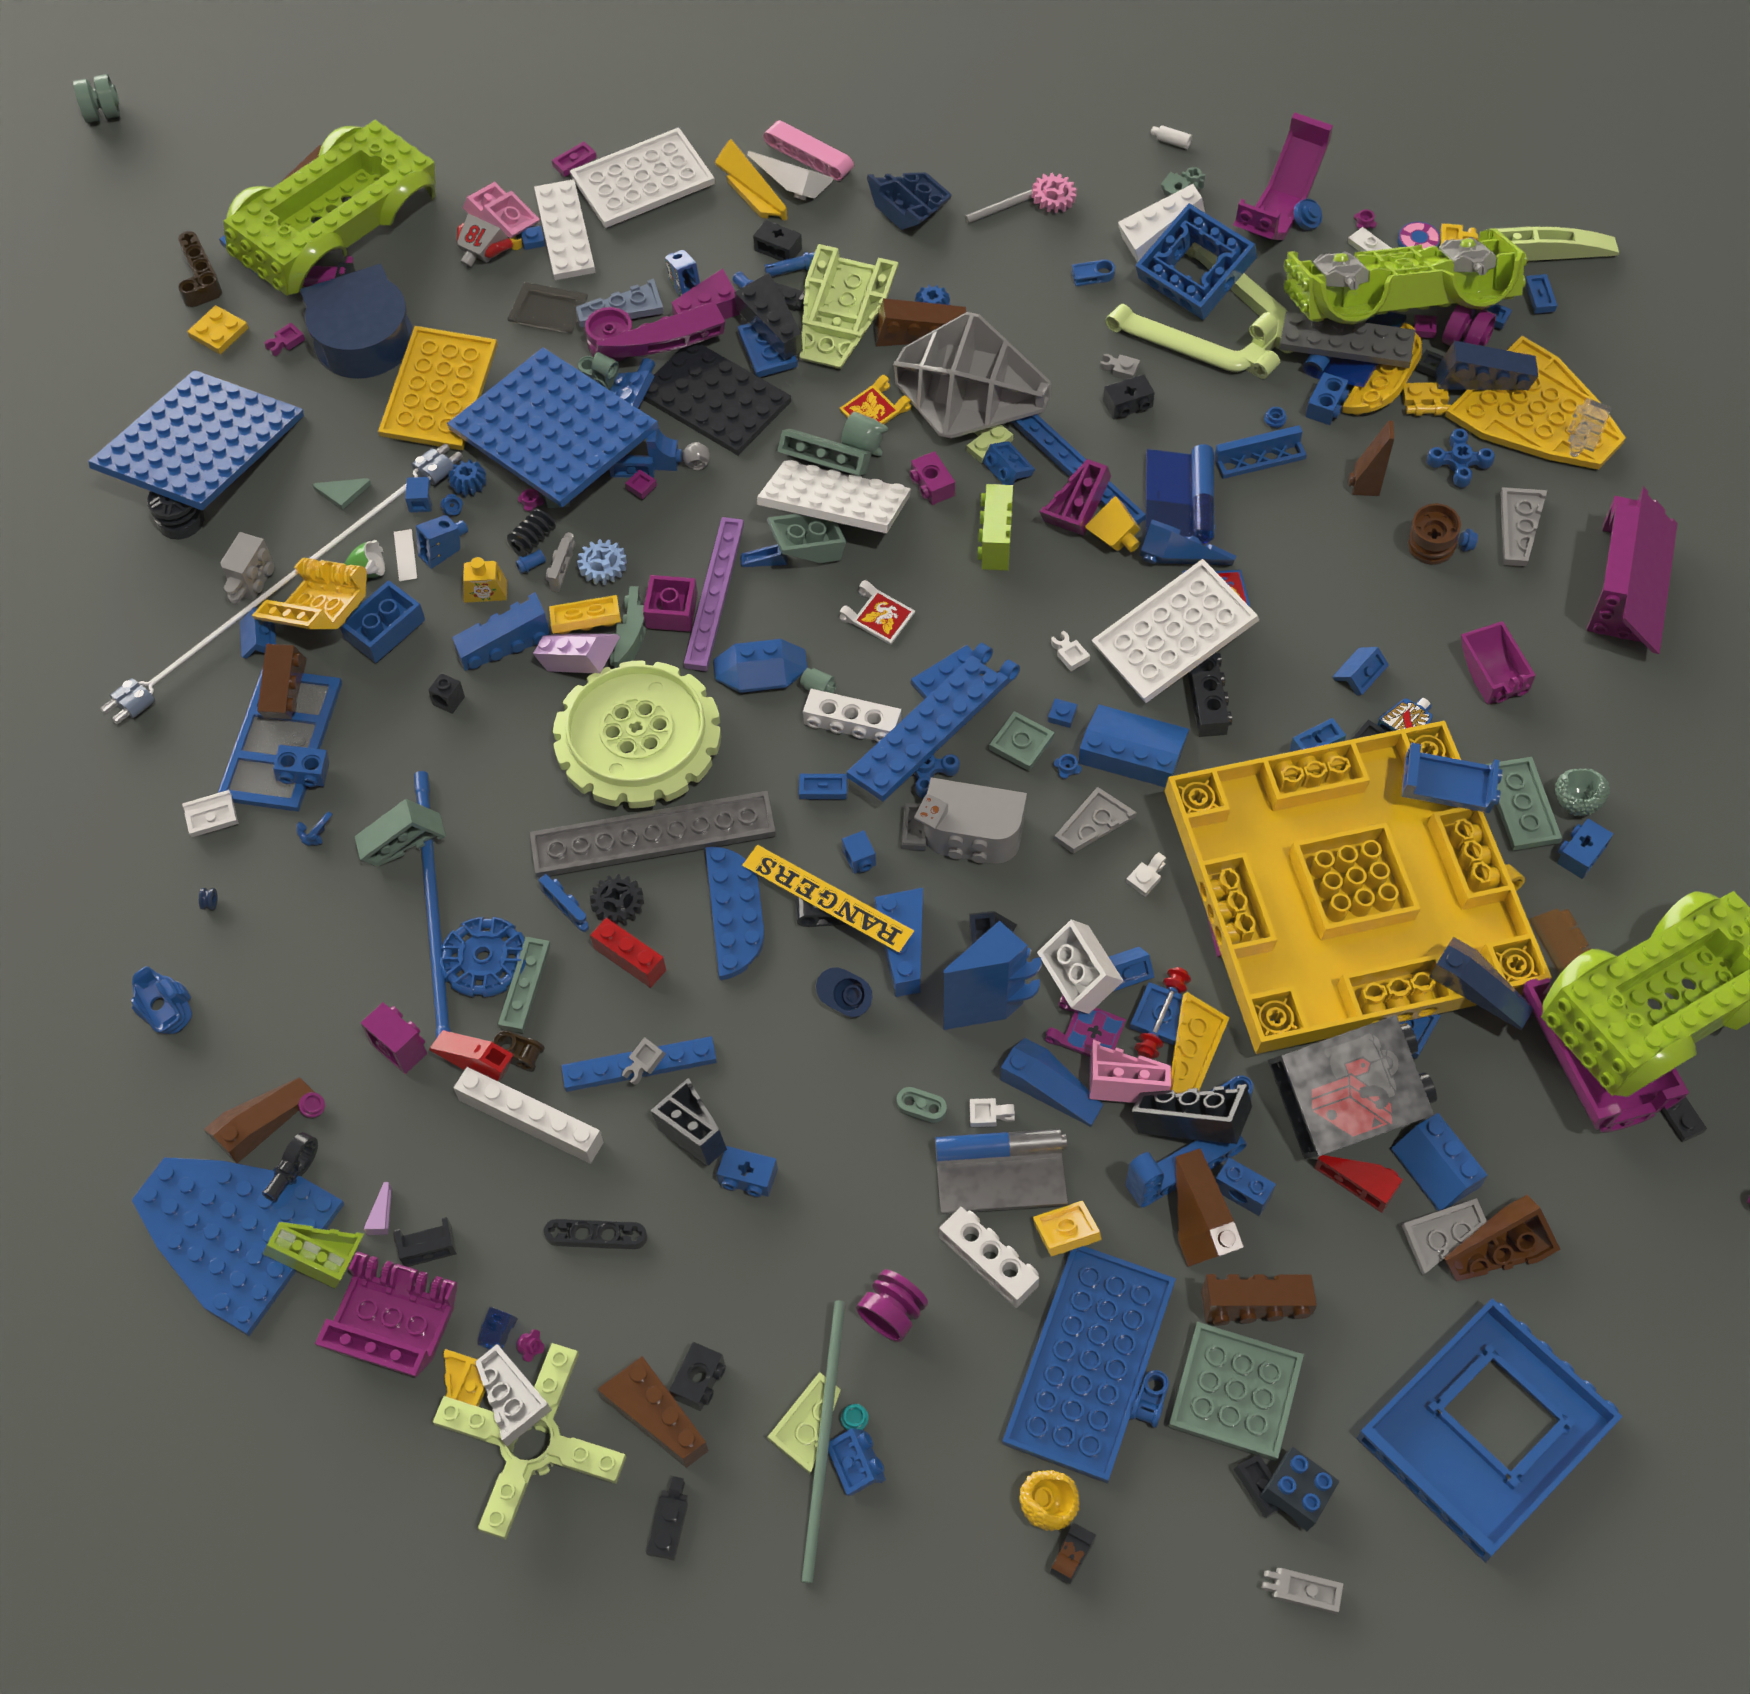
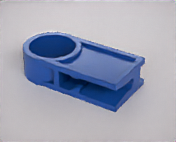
(1088, 272)

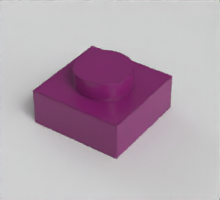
(1425, 325)
(641, 484)

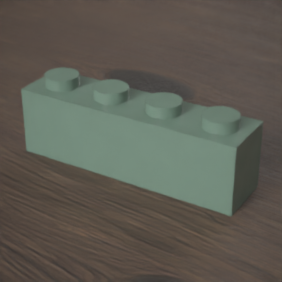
(824, 452)

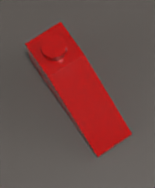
(1363, 1179)

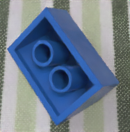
(1439, 1162)

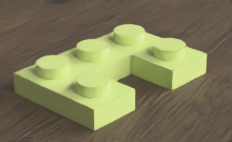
(988, 436)

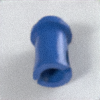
(740, 279)
(530, 561)

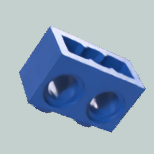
(1327, 399)
(1322, 734)
(302, 761)

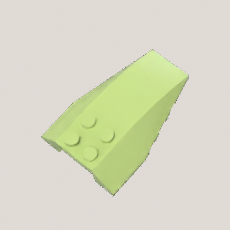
(841, 304)

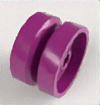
(606, 323)

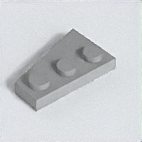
(1093, 820)

